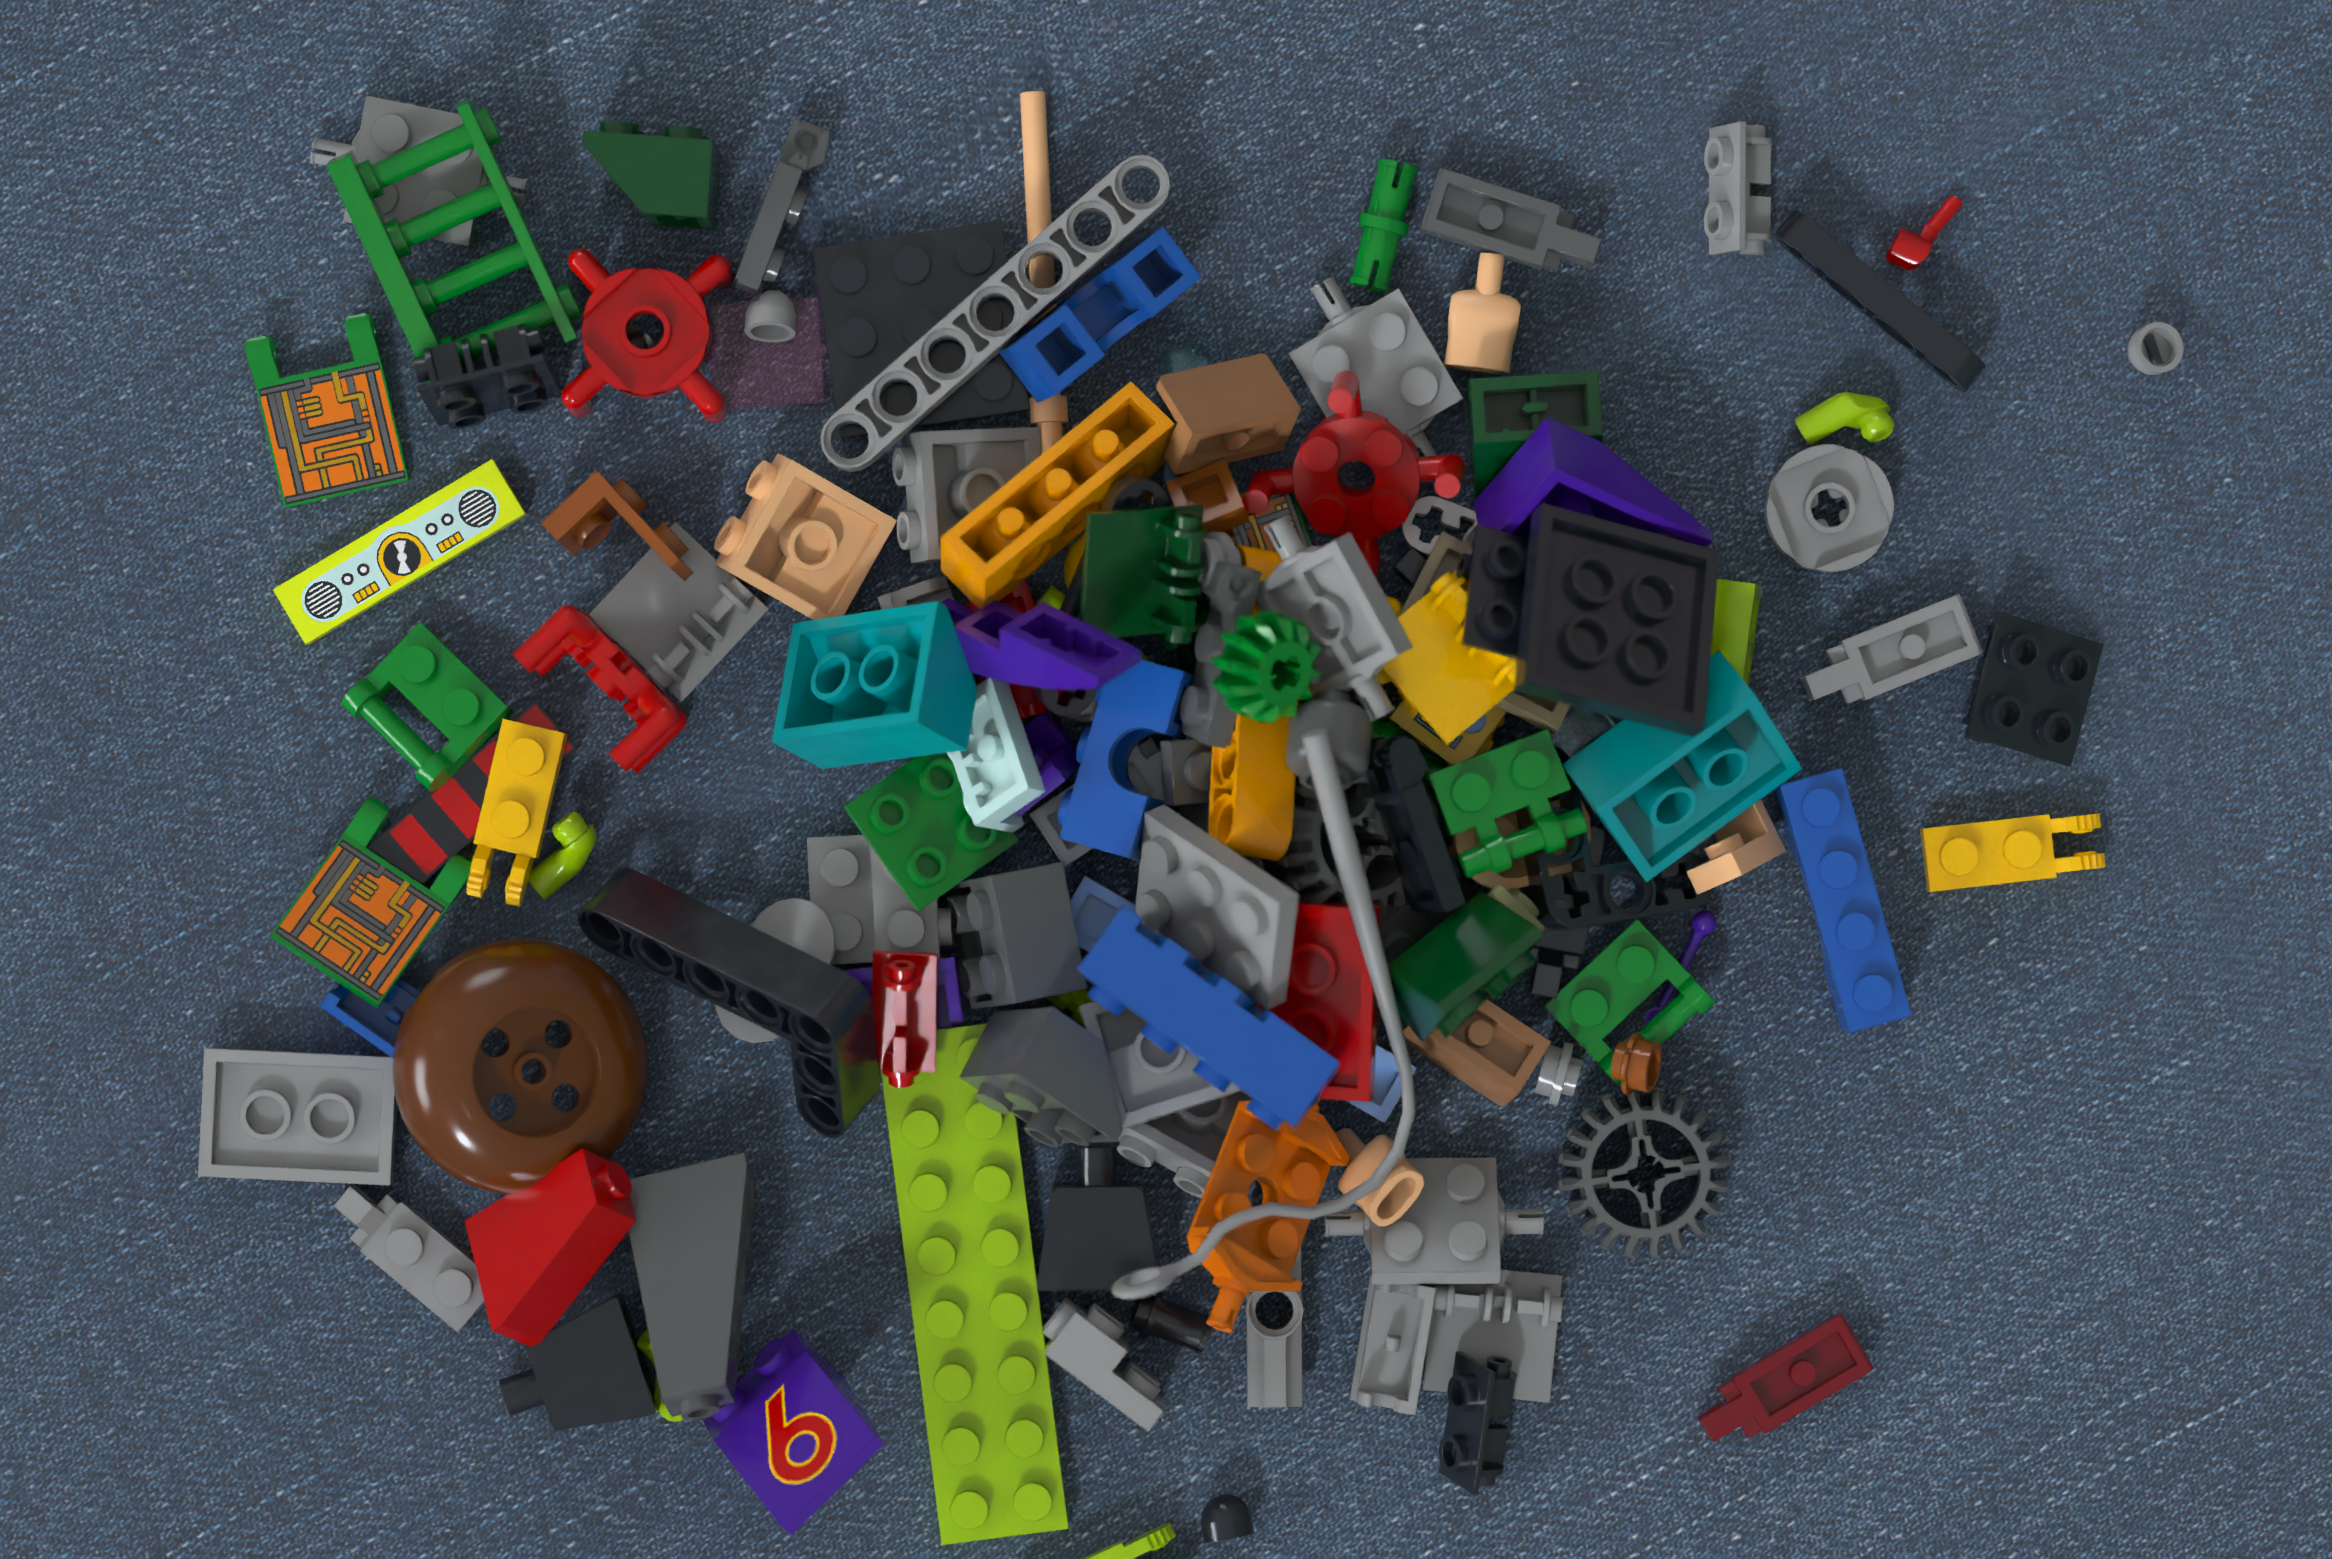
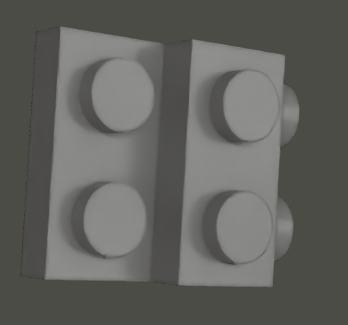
(951, 476)
(868, 903)
(1144, 1076)
(1183, 1141)
(1090, 1349)

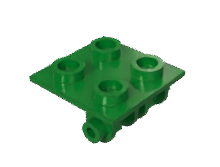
(923, 829)

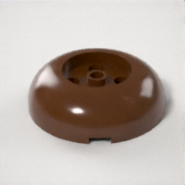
(448, 1079)

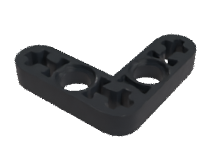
(1593, 883)

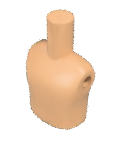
(1483, 322)
(1396, 1191)

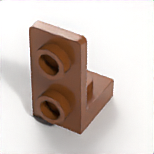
(588, 516)

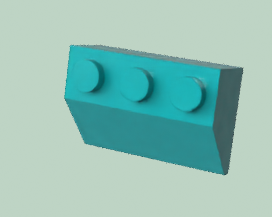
(875, 687)
(1675, 790)

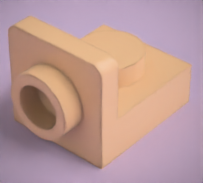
(1740, 848)

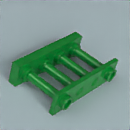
(391, 241)

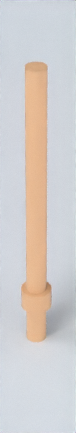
(1052, 411)

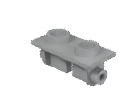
(1736, 159)

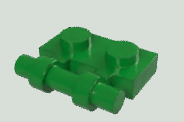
(1500, 784)

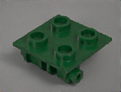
(1143, 571)

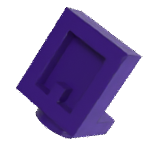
(1052, 753)

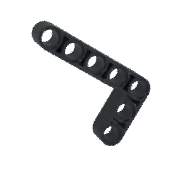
(752, 976)

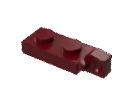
(1788, 1380)

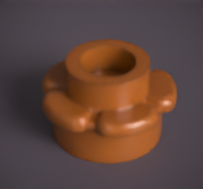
(1637, 1064)

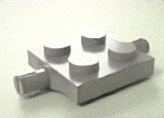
(396, 126)
(1389, 355)
(1342, 606)
(1449, 1230)

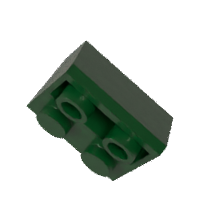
(665, 176)
(1511, 408)
(1450, 968)

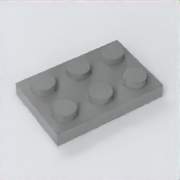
(1216, 906)
(297, 1116)

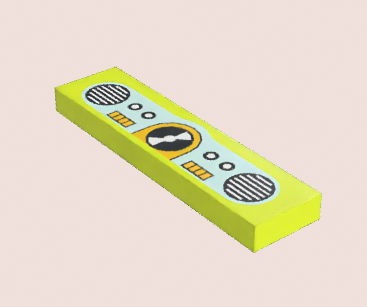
(399, 552)

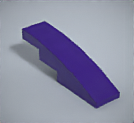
(1039, 647)

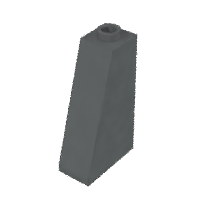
(693, 1277)

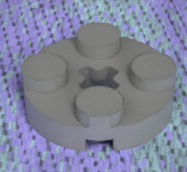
(1811, 541)

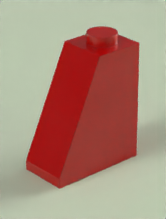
(548, 1242)

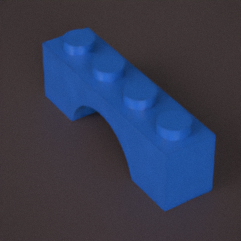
(1844, 900)

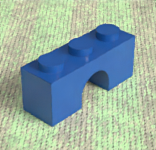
(1099, 314)
(1104, 804)

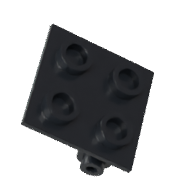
(463, 400)
(1495, 590)
(2032, 689)

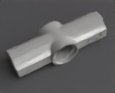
(1275, 1353)

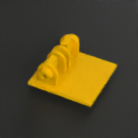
(1441, 676)

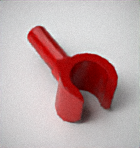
(1911, 249)

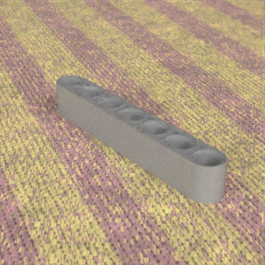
(1009, 284)

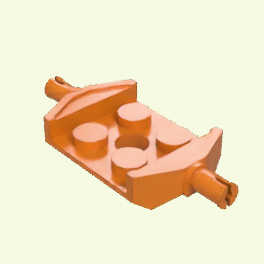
(1290, 1171)

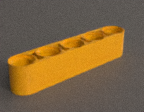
(1250, 778)

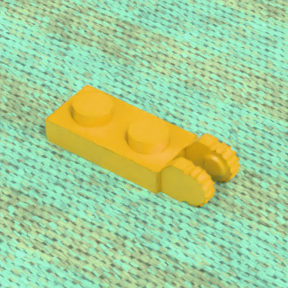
(516, 805)
(2003, 851)

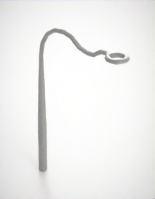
(1360, 904)

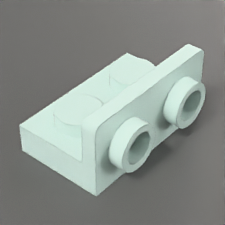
(998, 766)

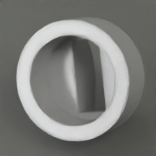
(770, 317)
(2163, 344)

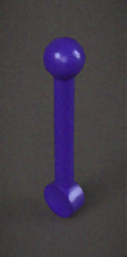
(1704, 923)

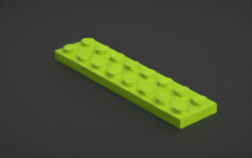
(974, 1304)

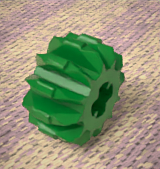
(1266, 666)

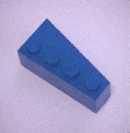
(1208, 1020)

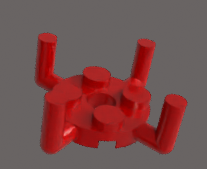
(652, 371)
(1356, 437)
(615, 673)

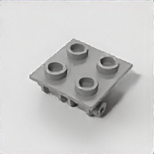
(677, 624)
(1499, 1320)

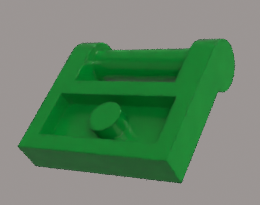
(442, 691)
(1618, 984)

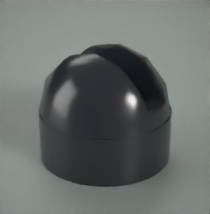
(1225, 1519)

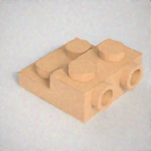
(802, 539)

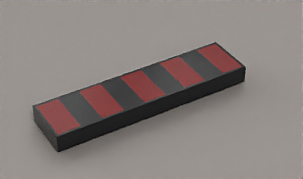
(449, 816)

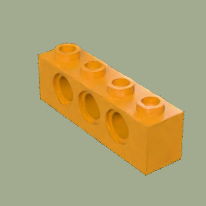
(1050, 497)

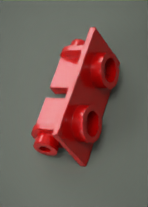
(905, 1014)

